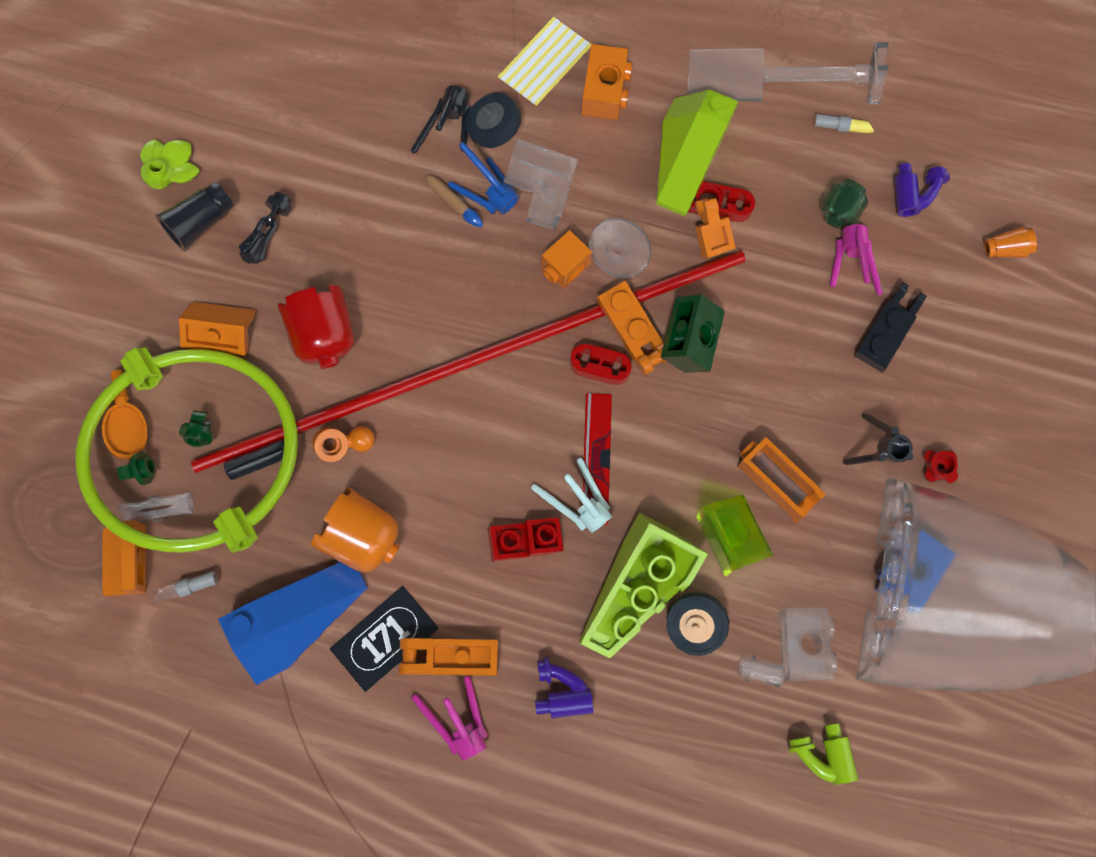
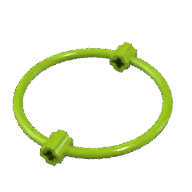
(232, 524)

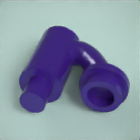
(907, 191)
(565, 703)

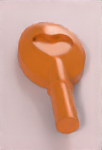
(124, 426)

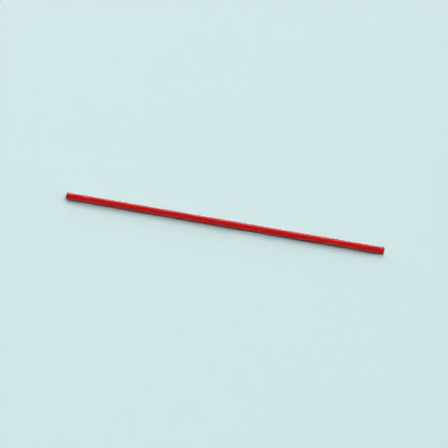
(463, 363)

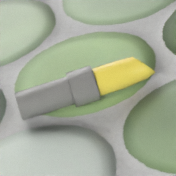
(843, 124)

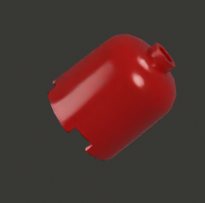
(318, 326)

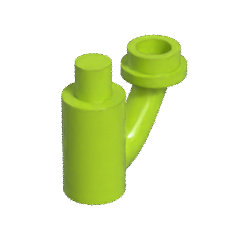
(838, 753)

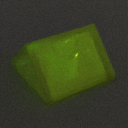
(733, 534)

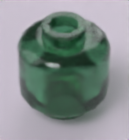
(844, 203)

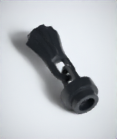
(254, 247)

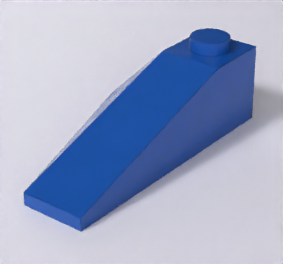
(283, 624)

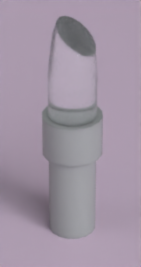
(186, 587)

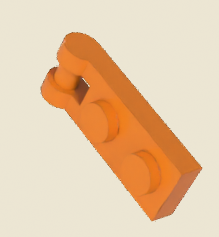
(632, 326)
(449, 657)

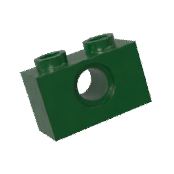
(693, 333)

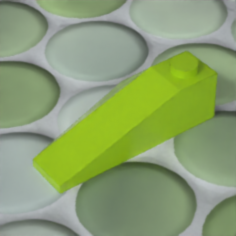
(689, 144)
(644, 577)

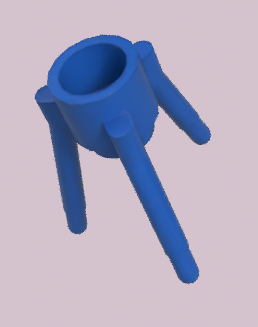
(501, 195)

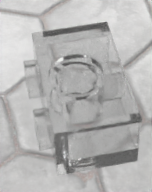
(799, 665)

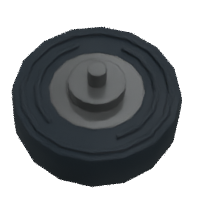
(493, 120)

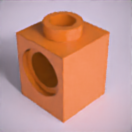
(565, 260)

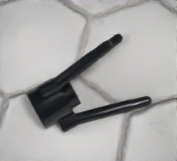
(450, 106)
(890, 447)

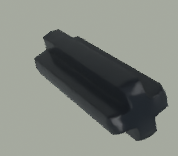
(254, 460)

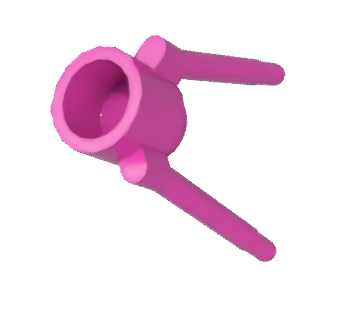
(856, 244)
(467, 739)

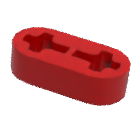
(603, 357)

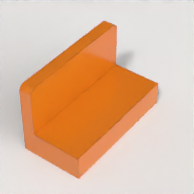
(215, 328)
(123, 564)

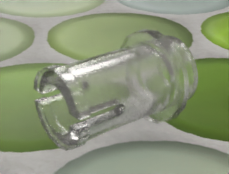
(761, 671)

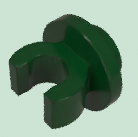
(197, 432)
(141, 468)

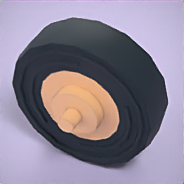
(697, 623)

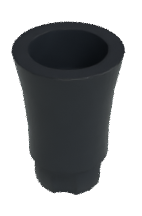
(194, 215)

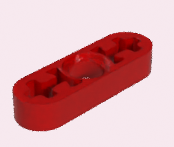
(733, 194)

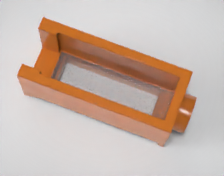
(780, 478)

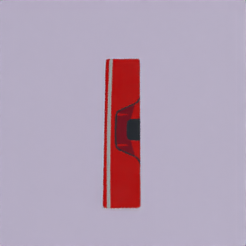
(598, 442)

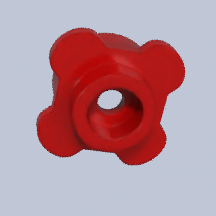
(947, 459)

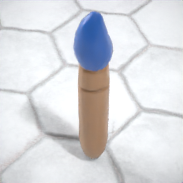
(454, 201)

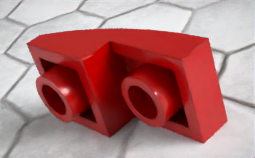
(525, 539)

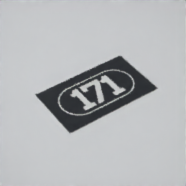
(374, 643)

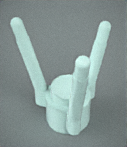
(592, 512)

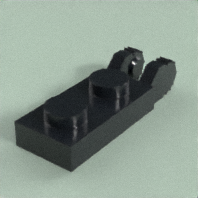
(889, 330)

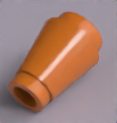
(1012, 244)

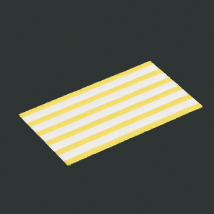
(544, 61)

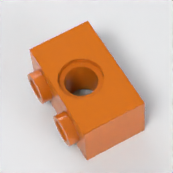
(610, 65)

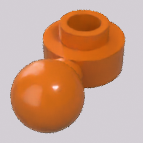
(359, 439)

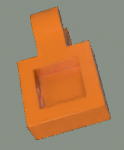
(715, 233)

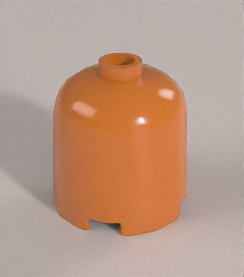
(358, 533)

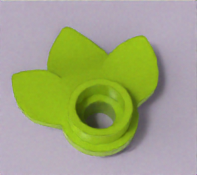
(167, 163)

